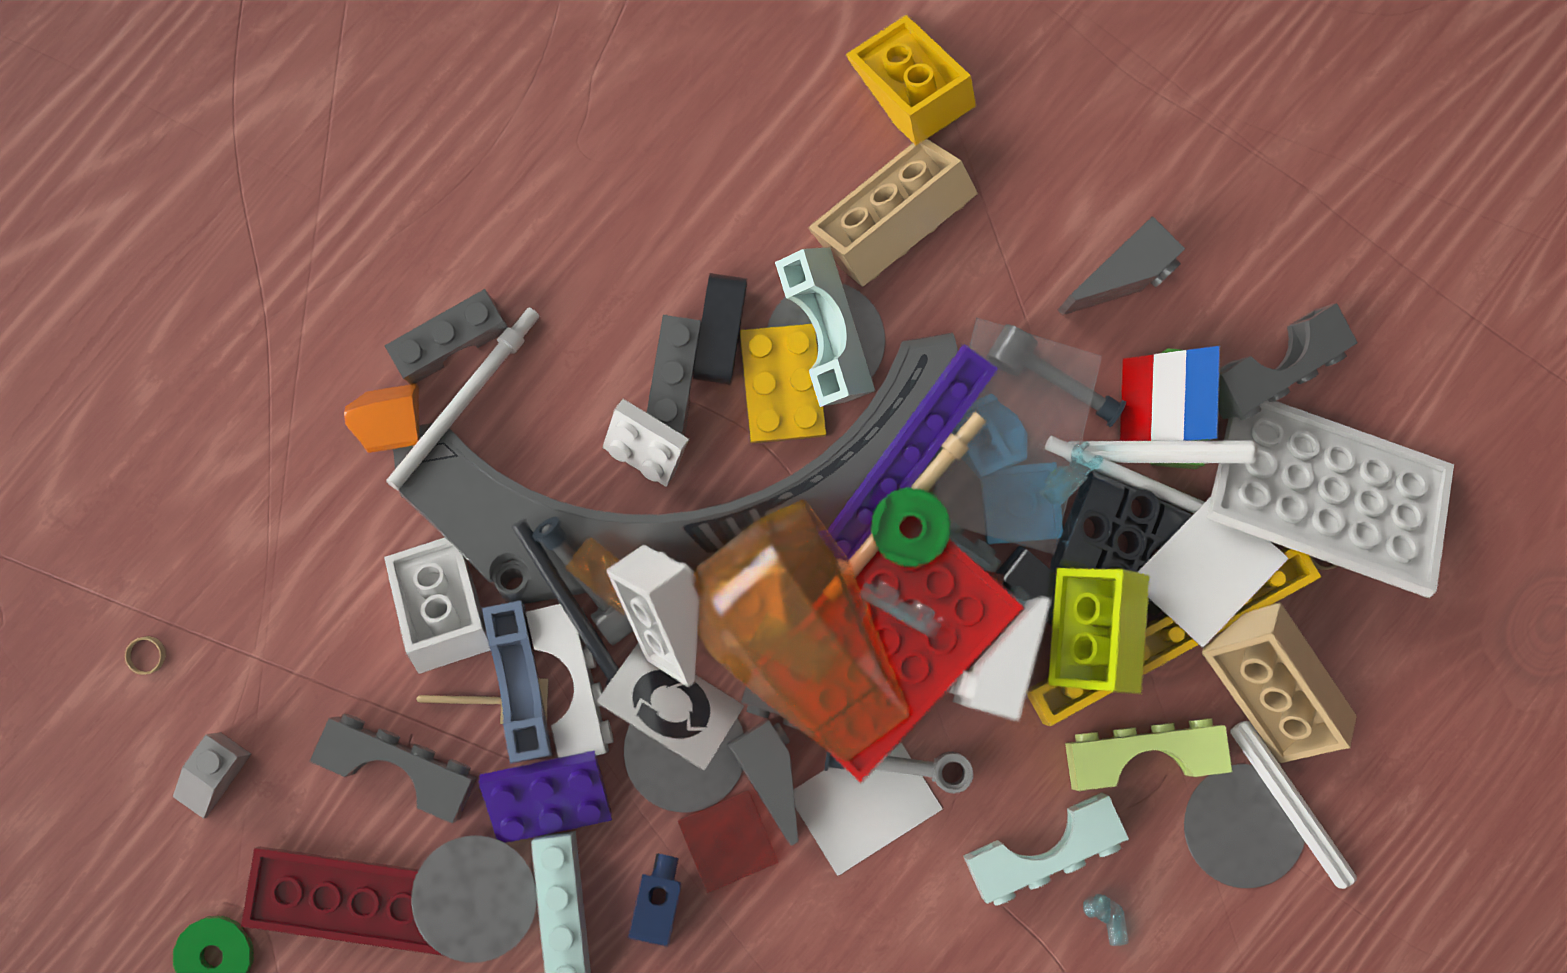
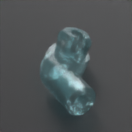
(1109, 913)

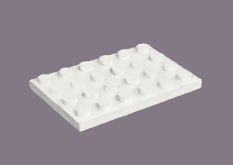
(1337, 496)

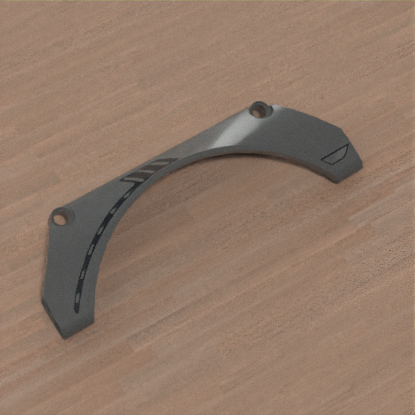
(479, 505)

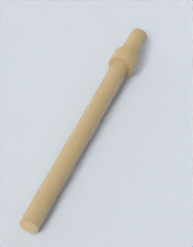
(953, 449)

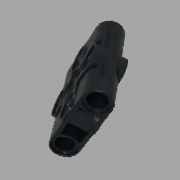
(1109, 508)

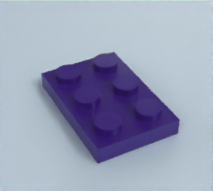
(545, 797)

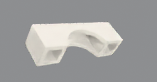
(582, 725)

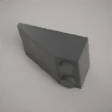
(1141, 260)

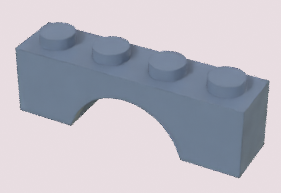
(518, 682)

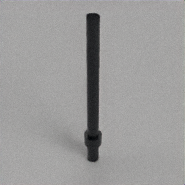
(566, 599)

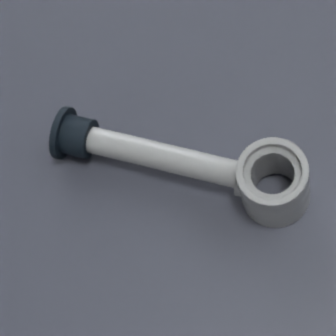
(922, 768)

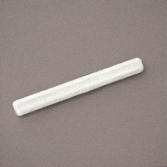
(1175, 451)
(1293, 804)

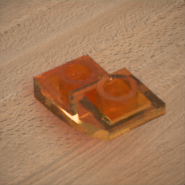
(590, 567)

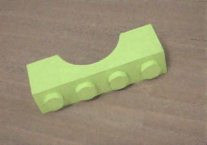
(1196, 750)

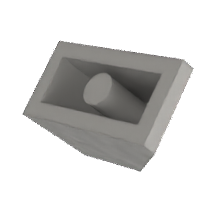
(209, 772)

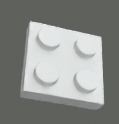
(644, 443)

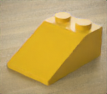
(913, 79)

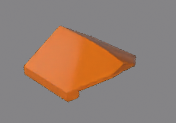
(385, 418)

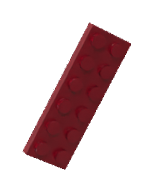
(333, 899)

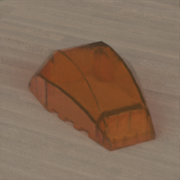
(795, 631)

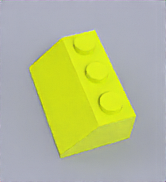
(1099, 629)

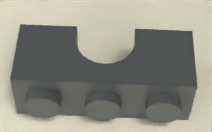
(430, 344)
(674, 371)

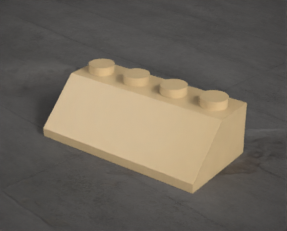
(894, 210)
(1281, 685)

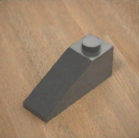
(768, 768)

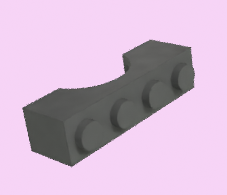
(1313, 341)
(439, 786)

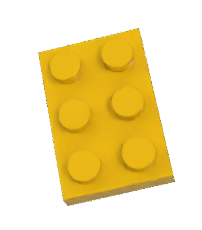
(779, 383)

